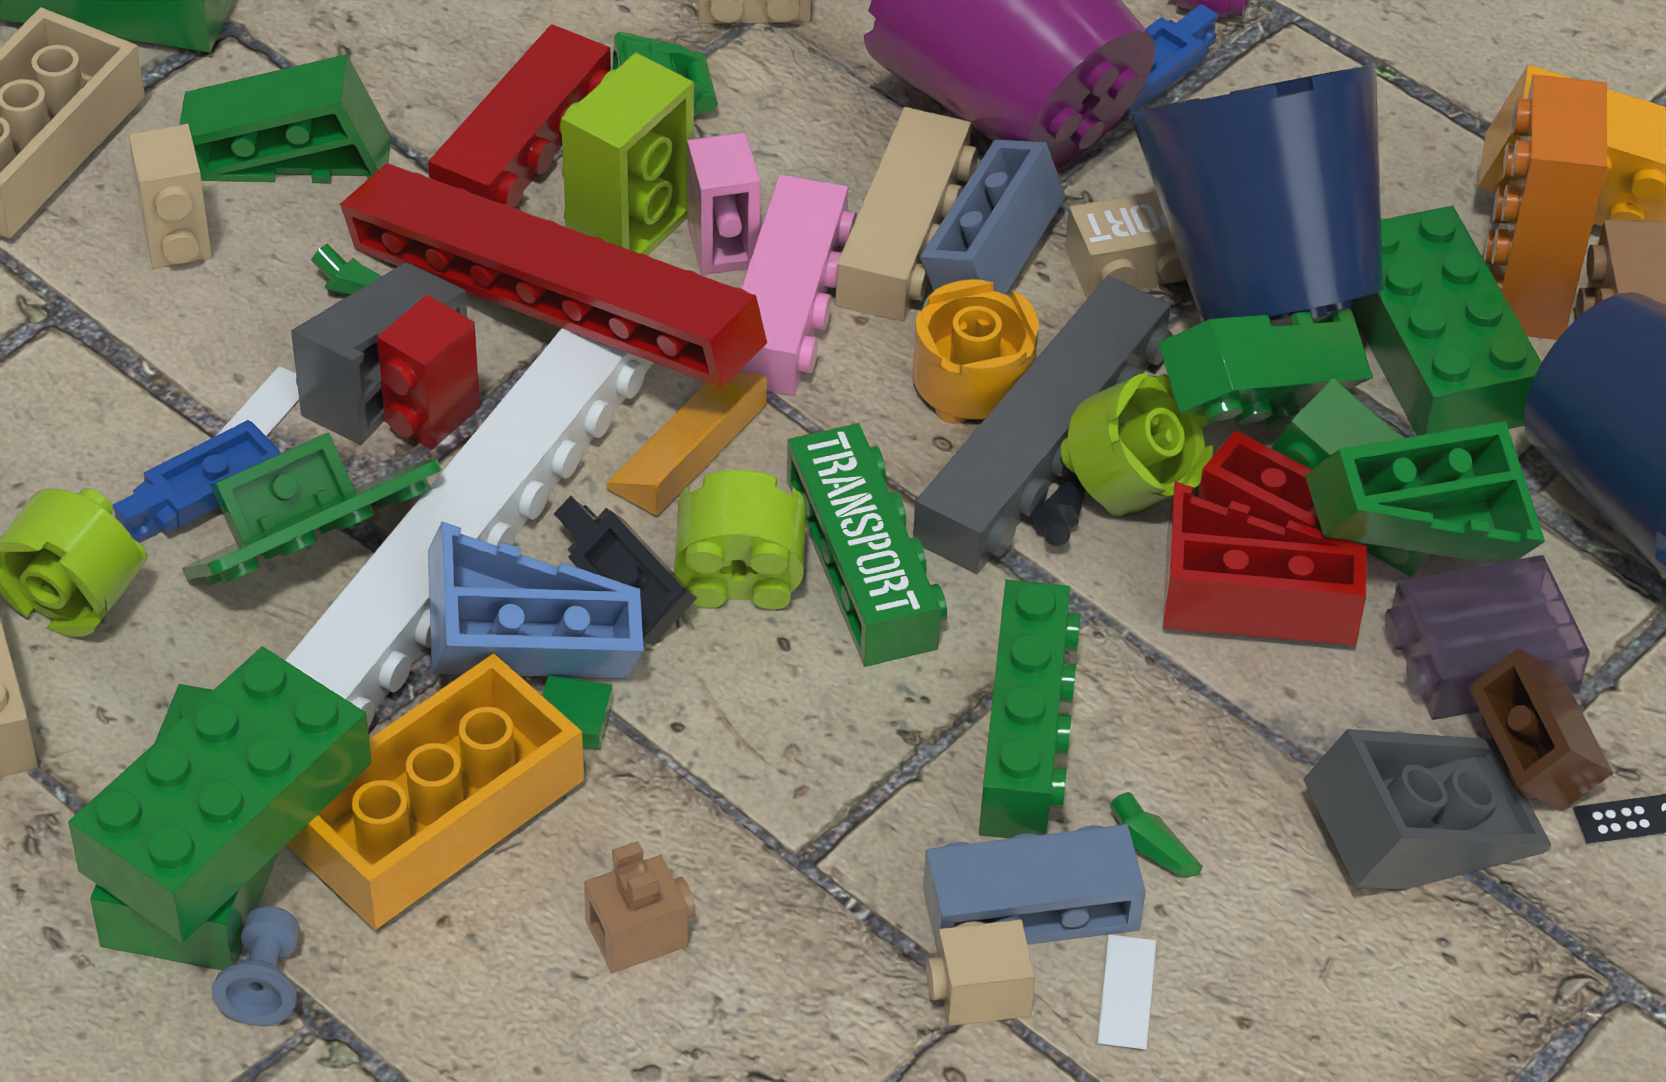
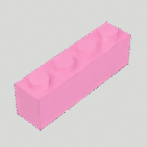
(792, 274)

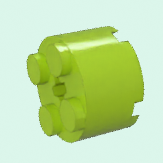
(1135, 444)
(740, 540)
(67, 559)

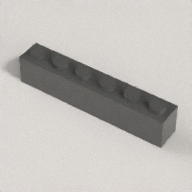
(1016, 450)

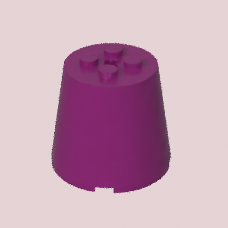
(1019, 65)

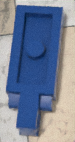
(1177, 51)
(181, 486)

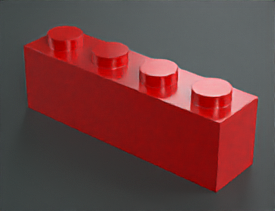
(519, 121)

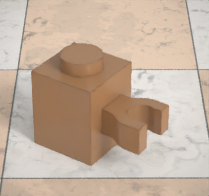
(637, 909)

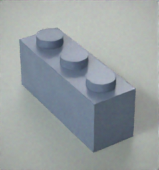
(996, 217)
(1054, 882)

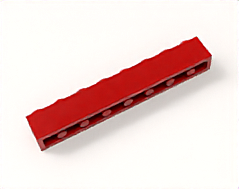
(557, 274)

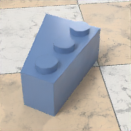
(527, 612)

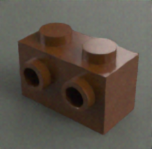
(1539, 730)

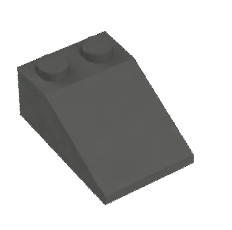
(1421, 807)

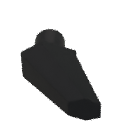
(1060, 512)

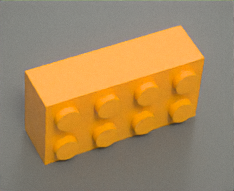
(1635, 153)
(442, 790)

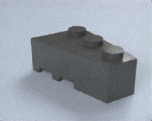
(340, 355)

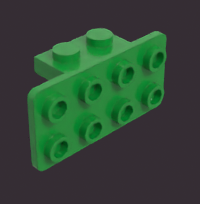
(290, 495)

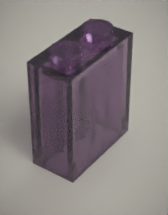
(1472, 619)

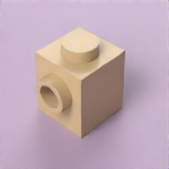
(982, 972)

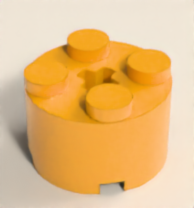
(972, 348)

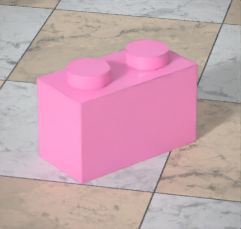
(722, 202)

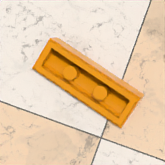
(689, 441)

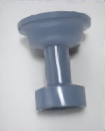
(255, 988)

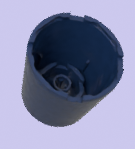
(1272, 193)
(1603, 417)

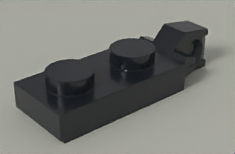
(615, 551)

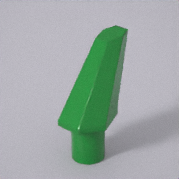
(344, 276)
(1154, 837)

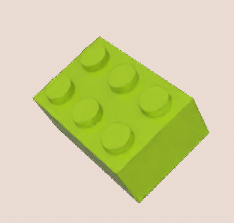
(629, 156)

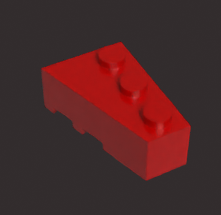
(1259, 577)

